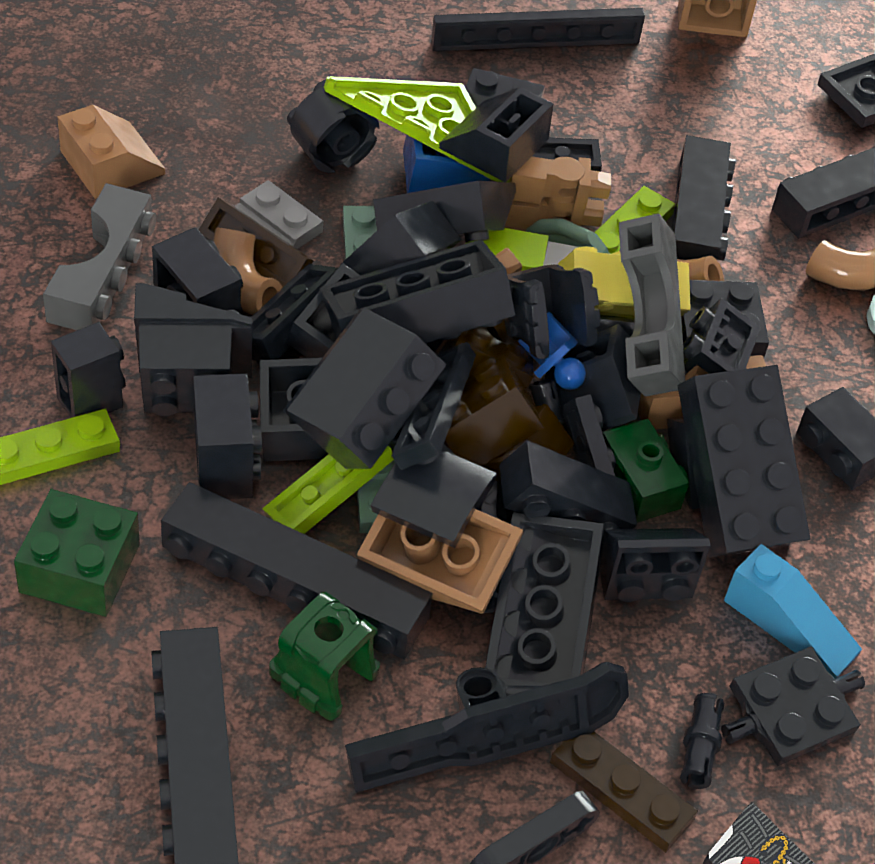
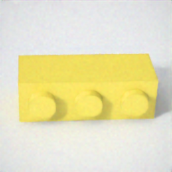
(613, 283)

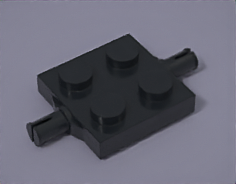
(793, 706)

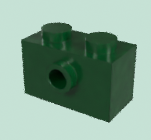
(646, 463)

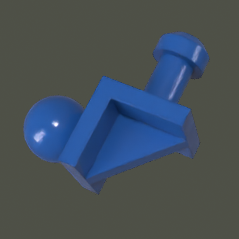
(569, 371)

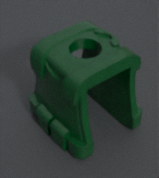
(315, 649)

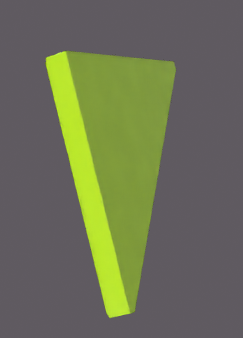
(414, 107)

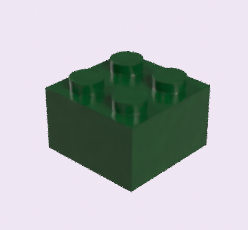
(77, 552)

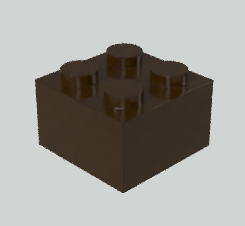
(492, 413)

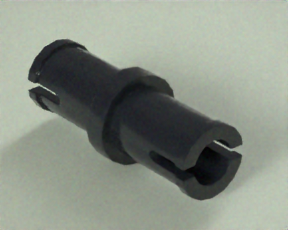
(702, 741)

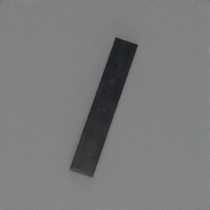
(537, 29)

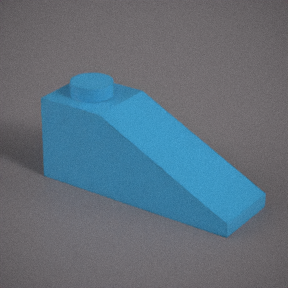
(790, 610)

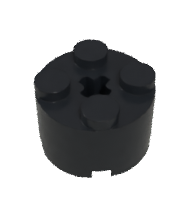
(332, 130)

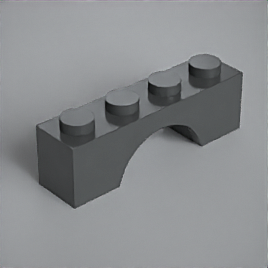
(84, 291)
(656, 344)

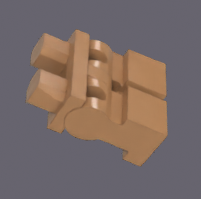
(558, 191)

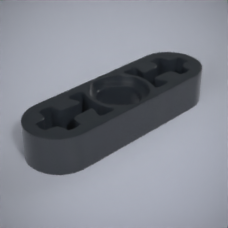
(542, 833)

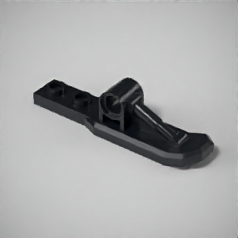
(491, 724)

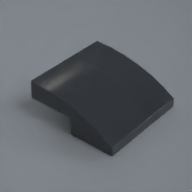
(435, 496)

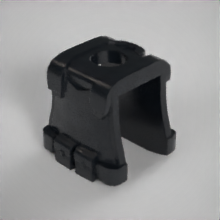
(558, 291)

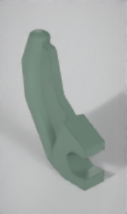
(567, 233)

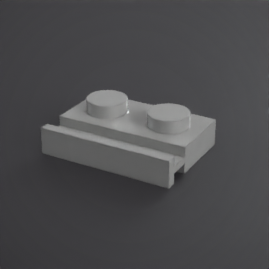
(281, 214)

